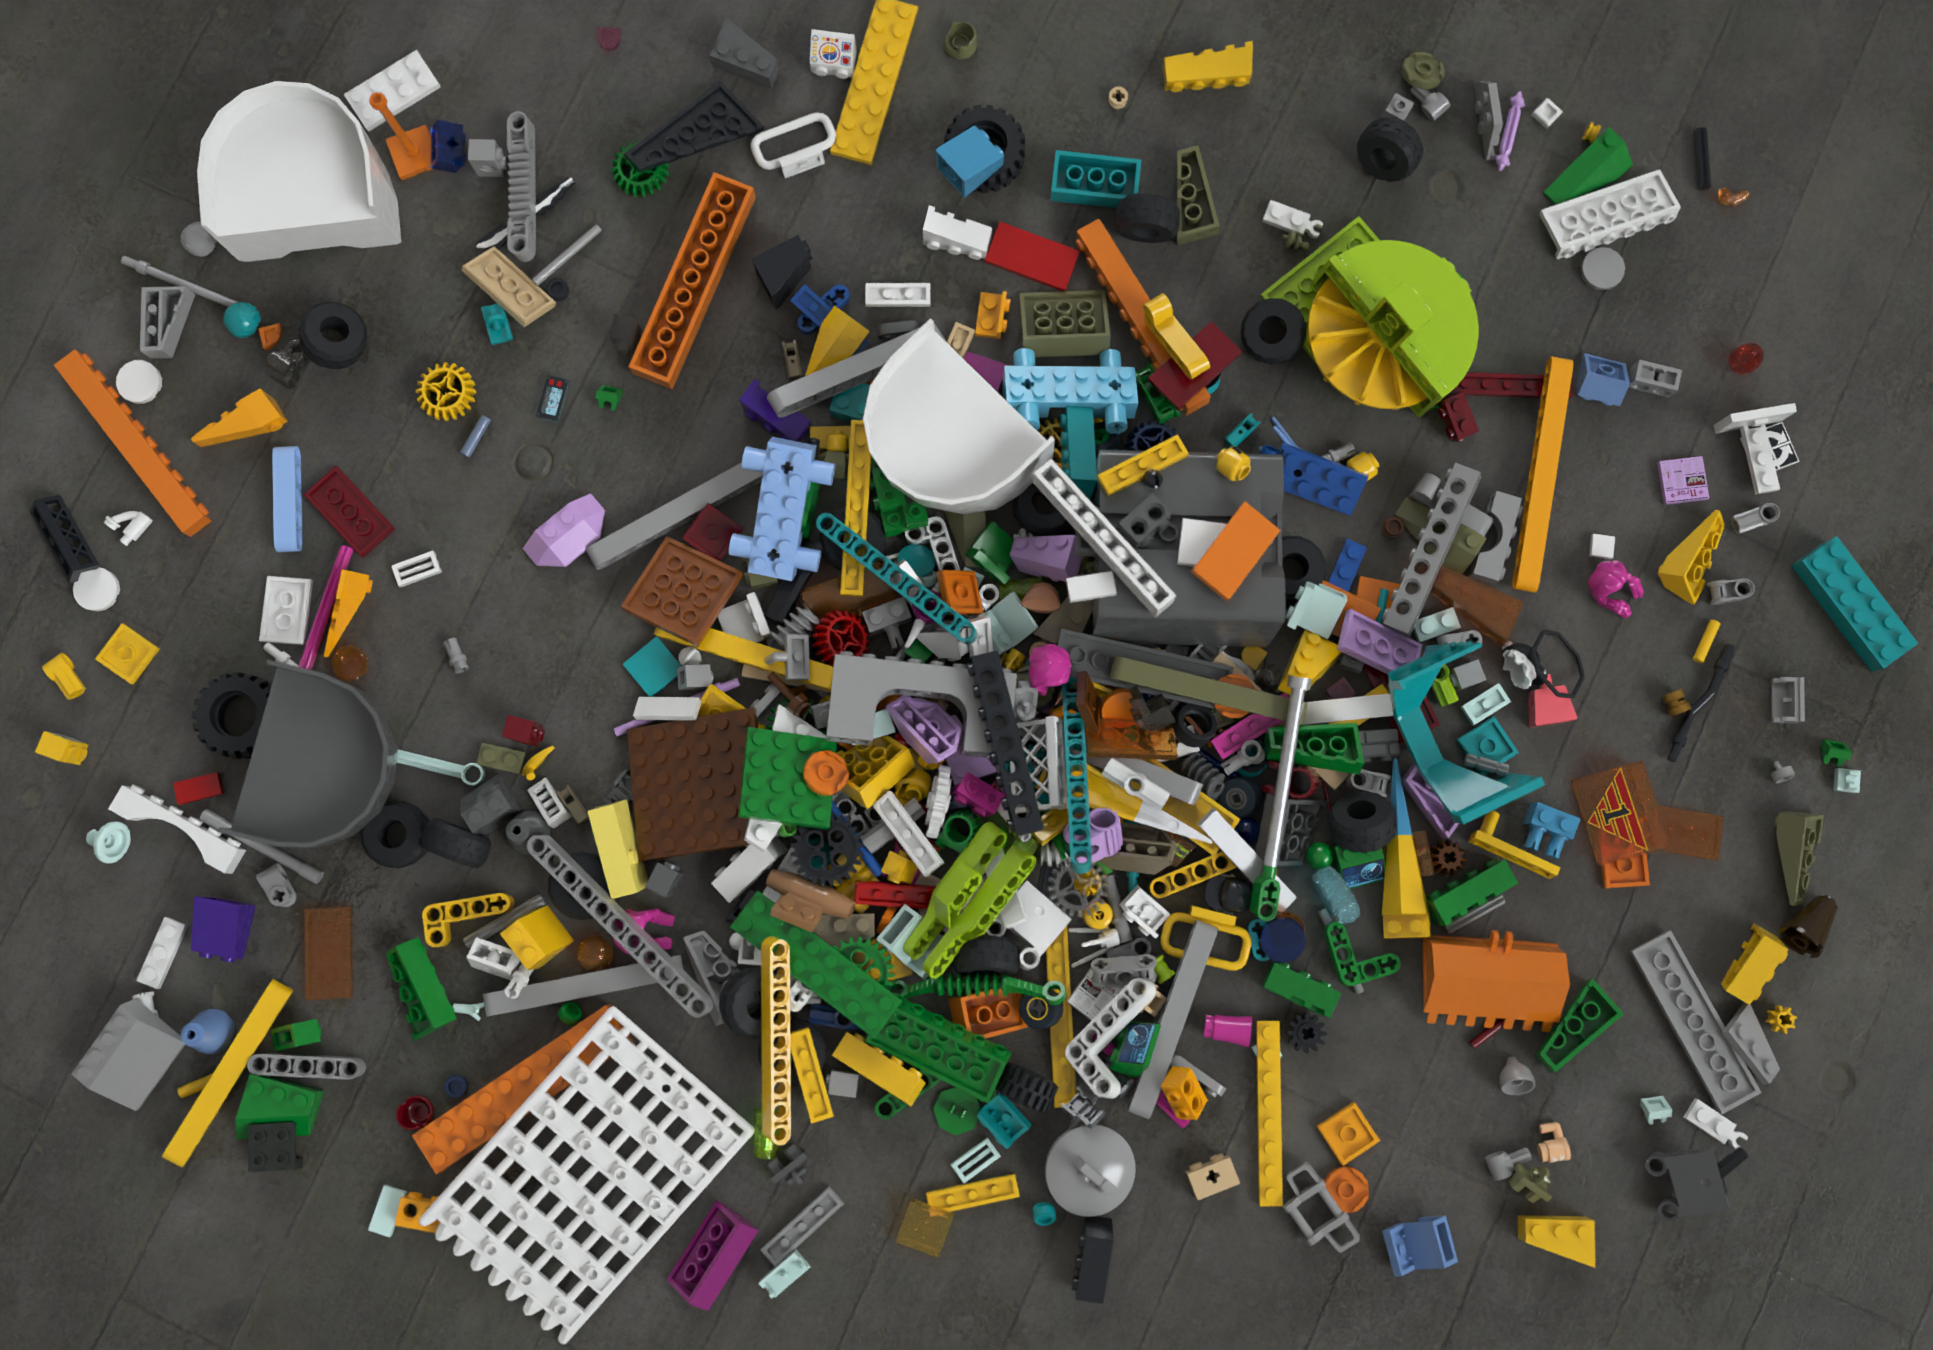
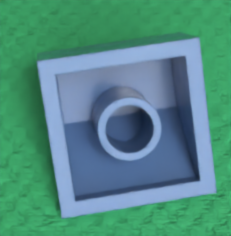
(1602, 380)

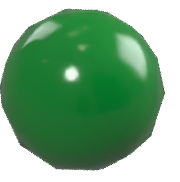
(1319, 855)

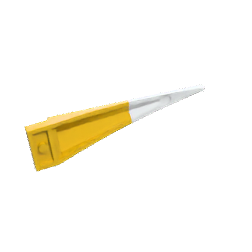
(1108, 794)

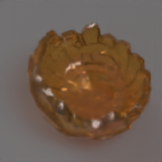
(350, 663)
(594, 953)

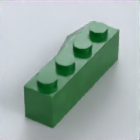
(420, 988)

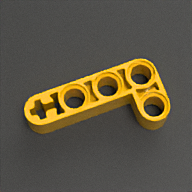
(1173, 337)
(468, 912)

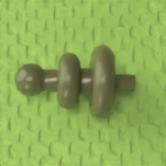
(1291, 239)

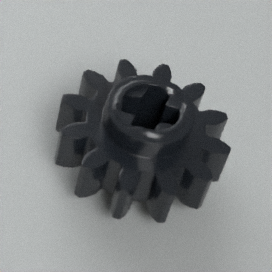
(1297, 1035)

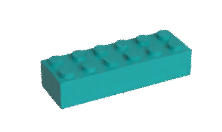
(1854, 604)

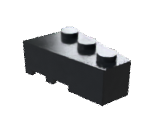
(1094, 1259)

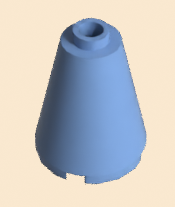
(209, 1032)

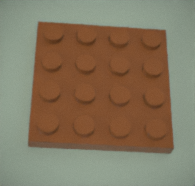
(682, 591)

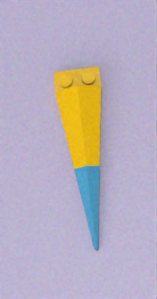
(1404, 898)

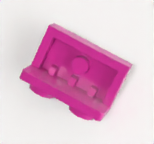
(977, 795)

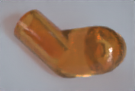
(1726, 198)

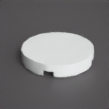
(138, 381)
(96, 589)

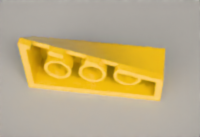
(1209, 69)

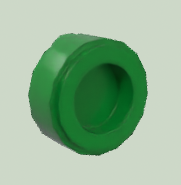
(570, 1013)

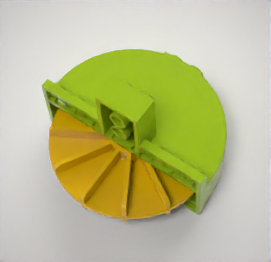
(1392, 325)

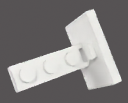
(1757, 442)

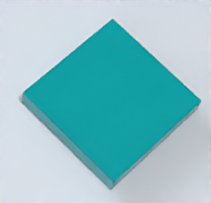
(653, 667)
(1489, 742)

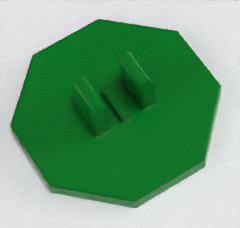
(956, 1111)

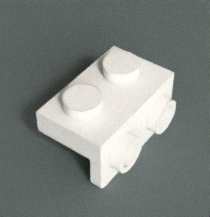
(1144, 910)

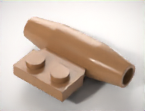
(803, 902)

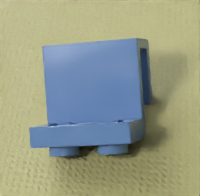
(1420, 1245)

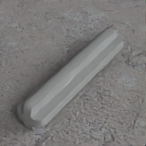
(1475, 913)

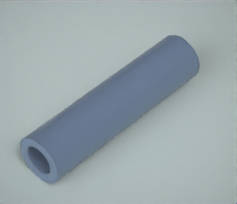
(475, 436)

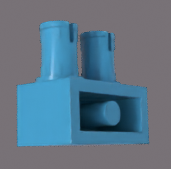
(1551, 821)

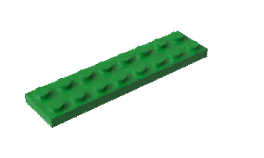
(821, 967)

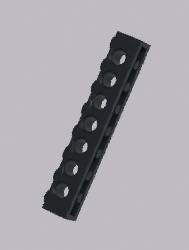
(991, 663)

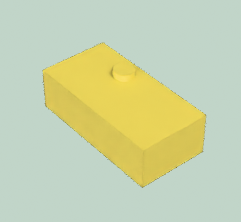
(618, 848)

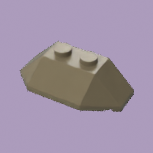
(1143, 850)

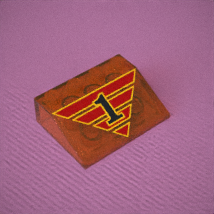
(1621, 813)

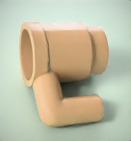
(1554, 1149)

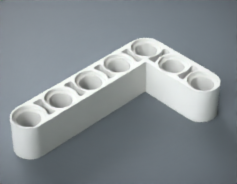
(1105, 1034)

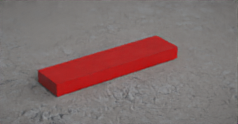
(892, 894)

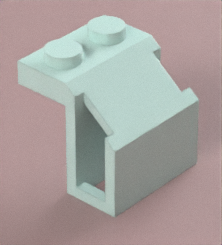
(1316, 608)
(898, 932)

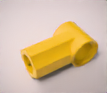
(61, 671)

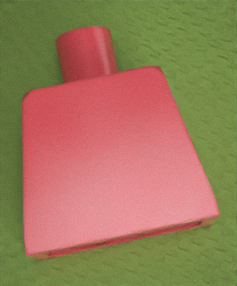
(1547, 708)

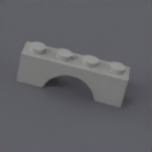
(1504, 511)

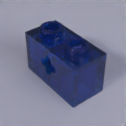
(447, 146)

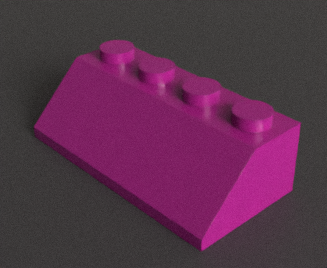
(712, 1256)

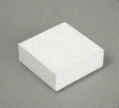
(1547, 113)
(1602, 546)

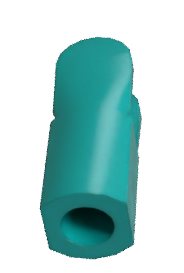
(1239, 433)

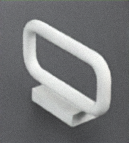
(799, 160)

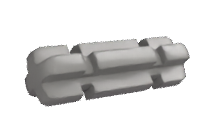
(1486, 765)

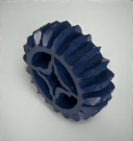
(1137, 437)

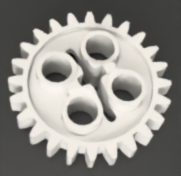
(938, 802)

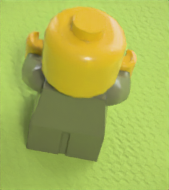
(836, 447)

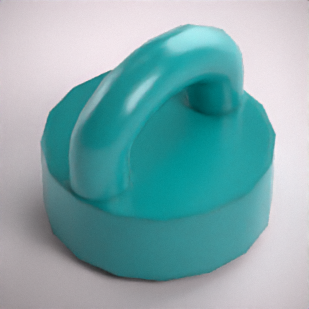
(1044, 1213)

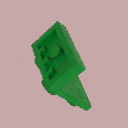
(992, 552)

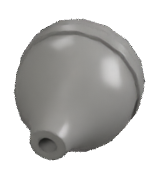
(1516, 1078)

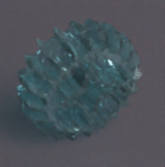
(1336, 895)

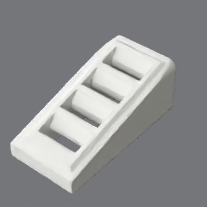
(556, 815)

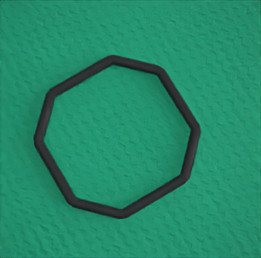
(1573, 651)

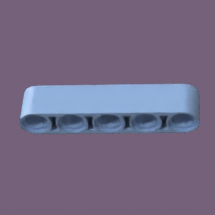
(287, 499)

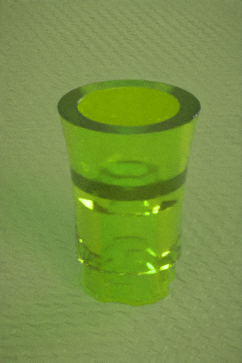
(1018, 586)
(762, 1146)

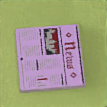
(1683, 480)

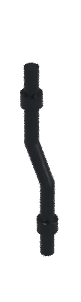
(1680, 739)

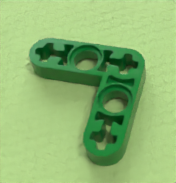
(1355, 968)

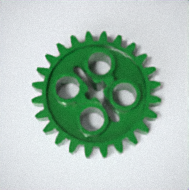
(871, 952)

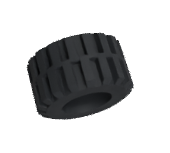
(1026, 1088)

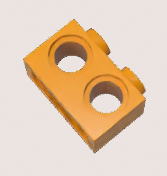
(1184, 1093)
(407, 1220)

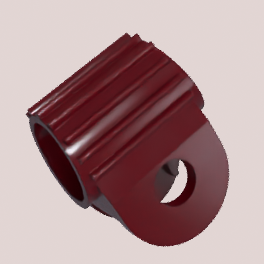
(1292, 790)

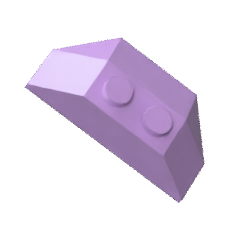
(567, 533)
(925, 727)

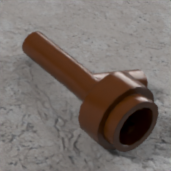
(799, 702)

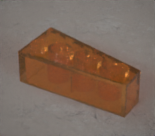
(1483, 606)

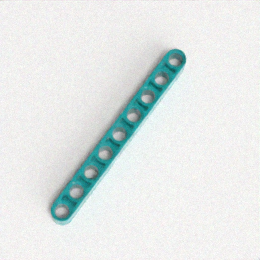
(889, 570)
(1076, 783)

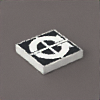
(1781, 446)

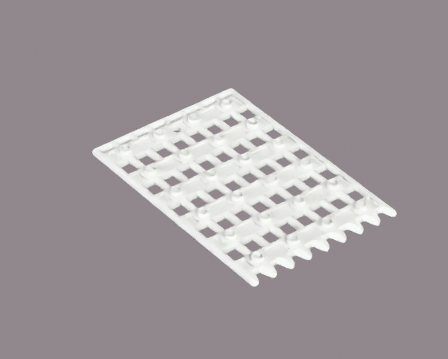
(510, 1263)

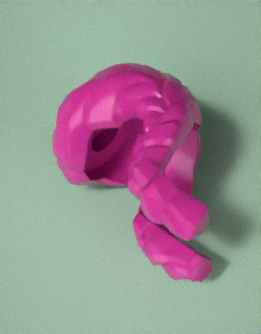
(1610, 578)
(1049, 667)
(641, 918)

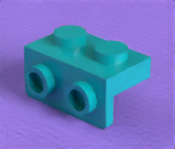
(1003, 1120)

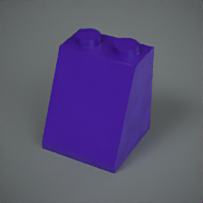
(220, 928)

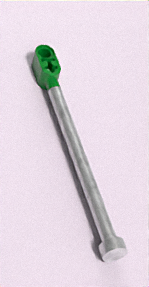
(1298, 687)

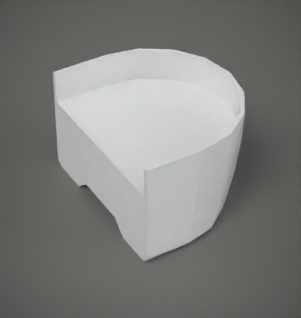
(292, 174)
(947, 431)

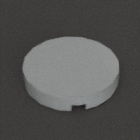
(1602, 268)

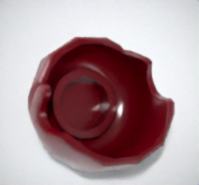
(415, 1113)

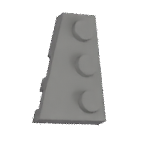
(1751, 1044)

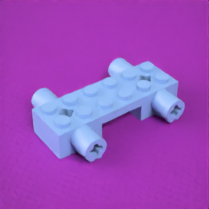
(781, 508)

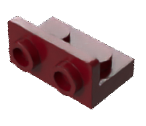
(1457, 416)

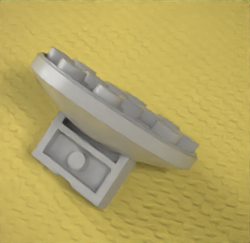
(1090, 1170)

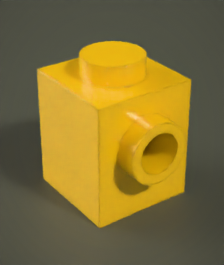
(899, 867)

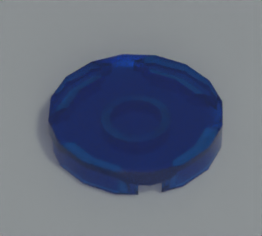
(1282, 939)

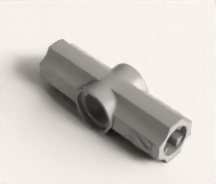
(882, 834)

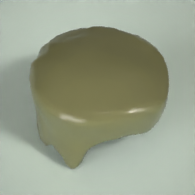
(961, 40)

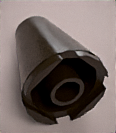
(1810, 926)

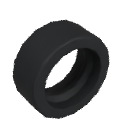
(1186, 736)

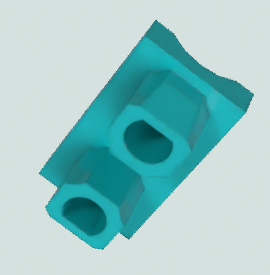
(497, 324)

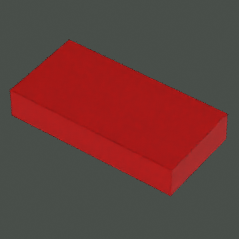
(198, 788)

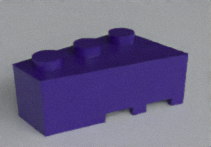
(757, 407)

